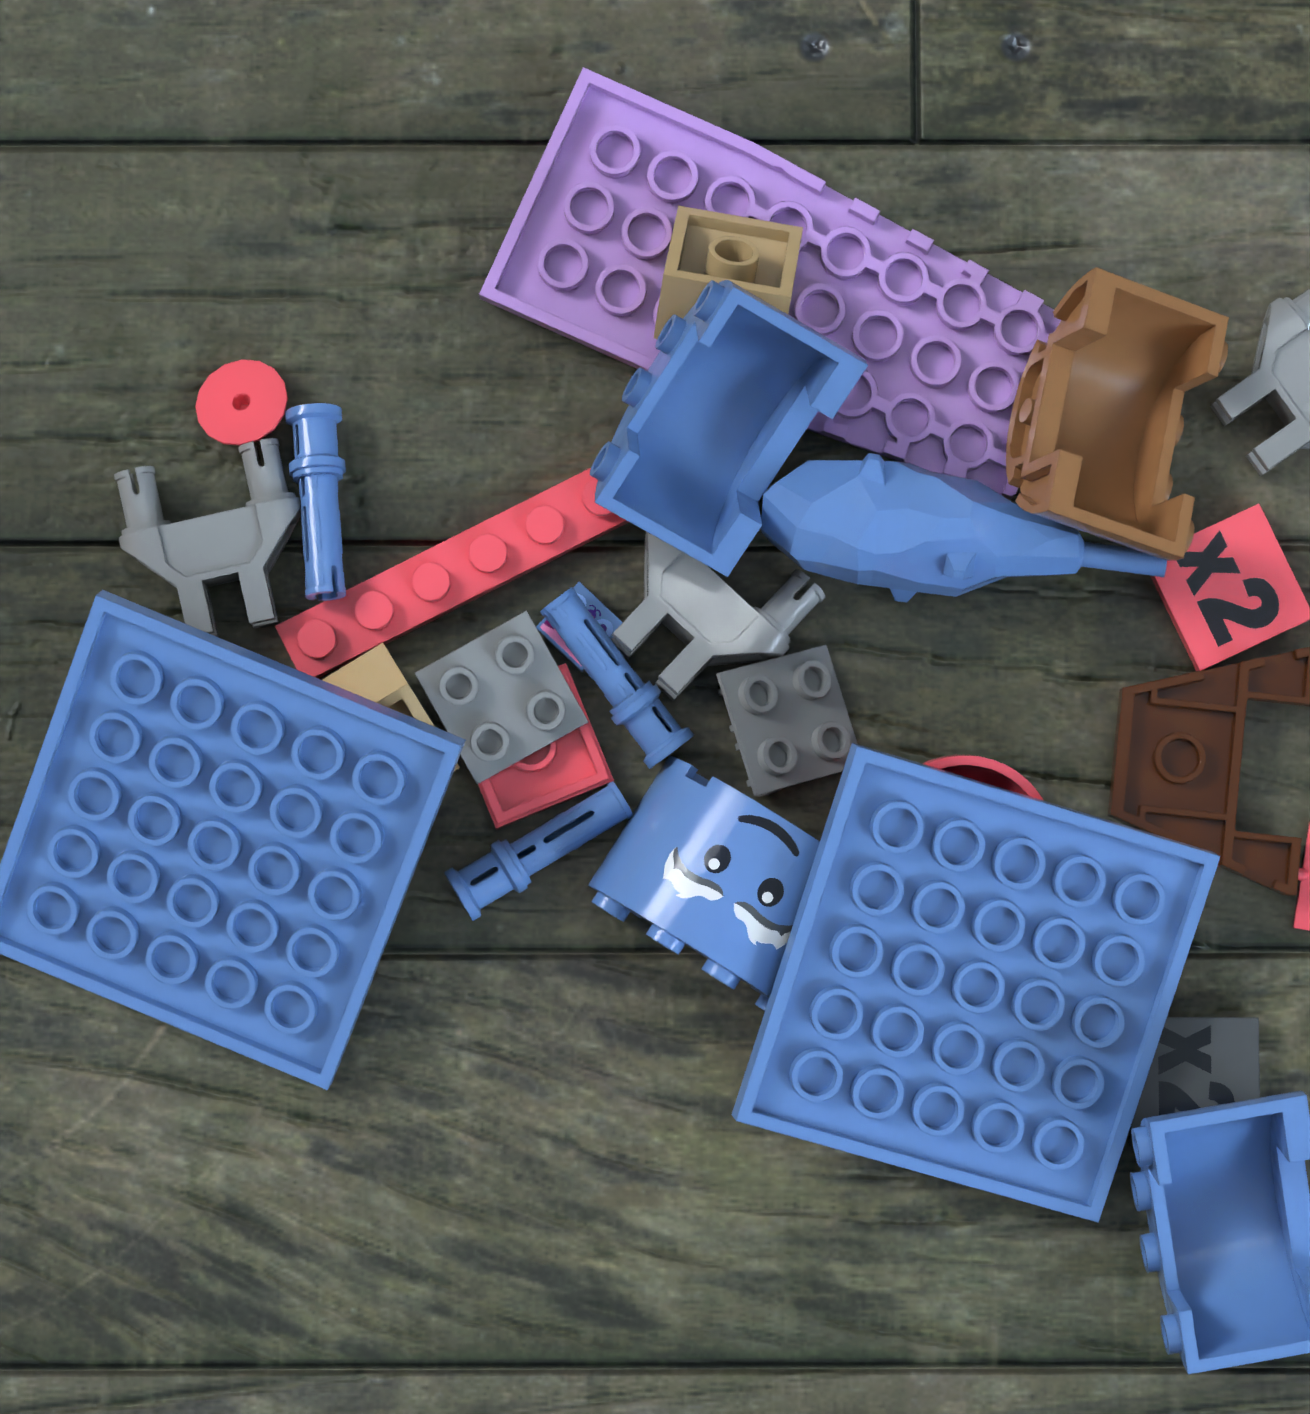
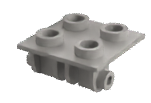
(502, 696)
(788, 719)

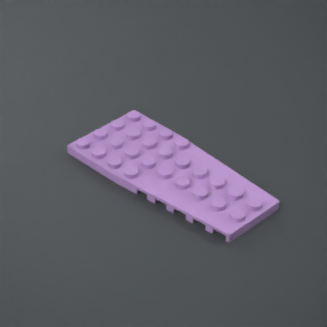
(934, 329)

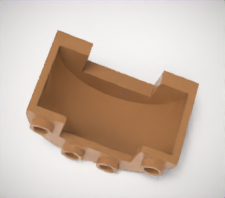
(1104, 412)

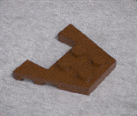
(1183, 758)

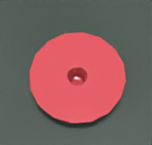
(241, 402)

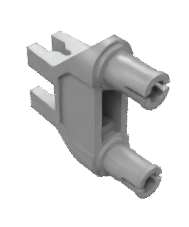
(1281, 378)
(215, 546)
(708, 616)

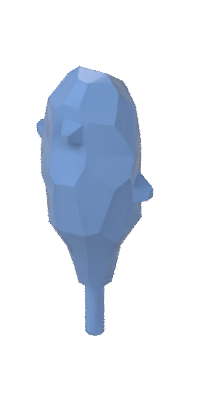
(922, 530)

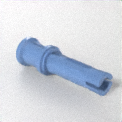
(317, 472)
(633, 701)
(511, 864)

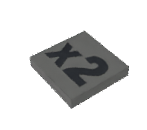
(1201, 1066)

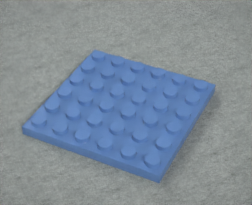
(218, 838)
(974, 984)

